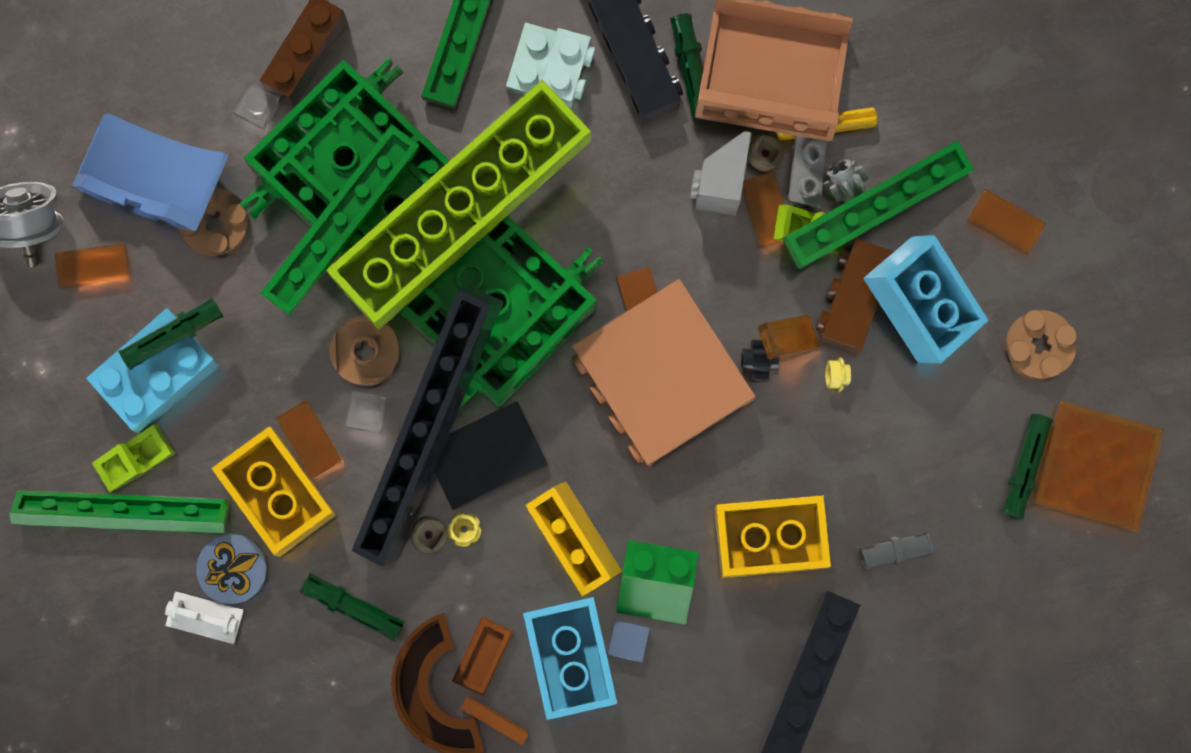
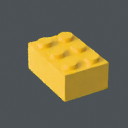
(274, 492)
(772, 536)

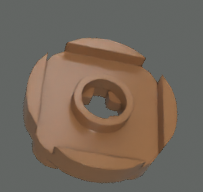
(229, 235)
(1059, 337)
(351, 366)

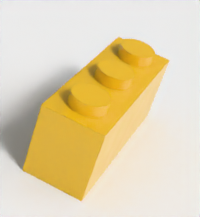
(573, 538)

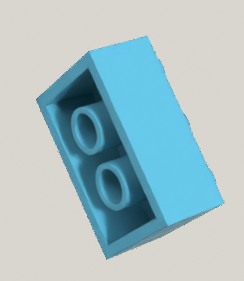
(926, 299)
(157, 383)
(570, 658)

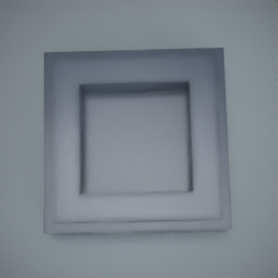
(628, 641)

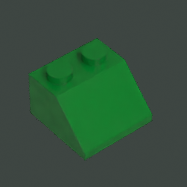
(657, 582)

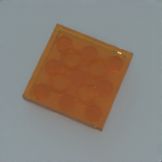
(1098, 466)

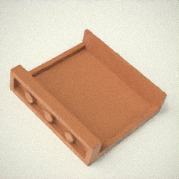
(774, 68)
(662, 373)

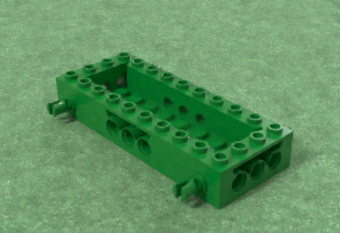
(350, 113)

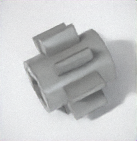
(845, 180)

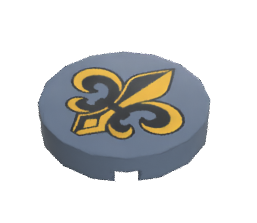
(231, 569)

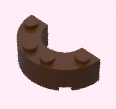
(414, 694)

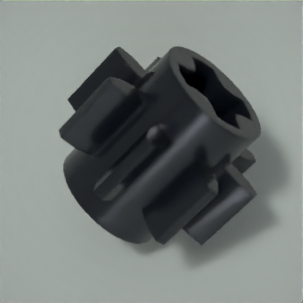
(755, 362)

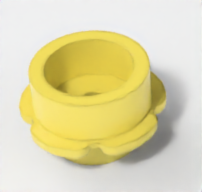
(837, 374)
(454, 529)

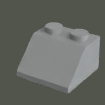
(722, 177)

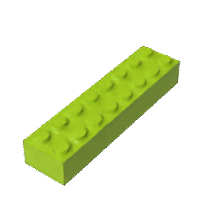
(460, 204)

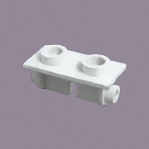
(203, 617)

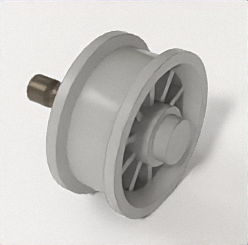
(28, 217)

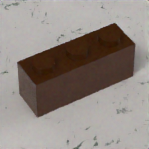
(304, 51)
(852, 300)

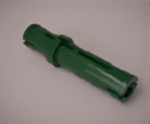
(689, 55)
(185, 325)
(1023, 480)
(358, 610)

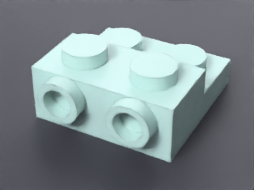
(555, 58)

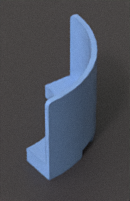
(149, 172)

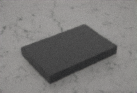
(487, 456)

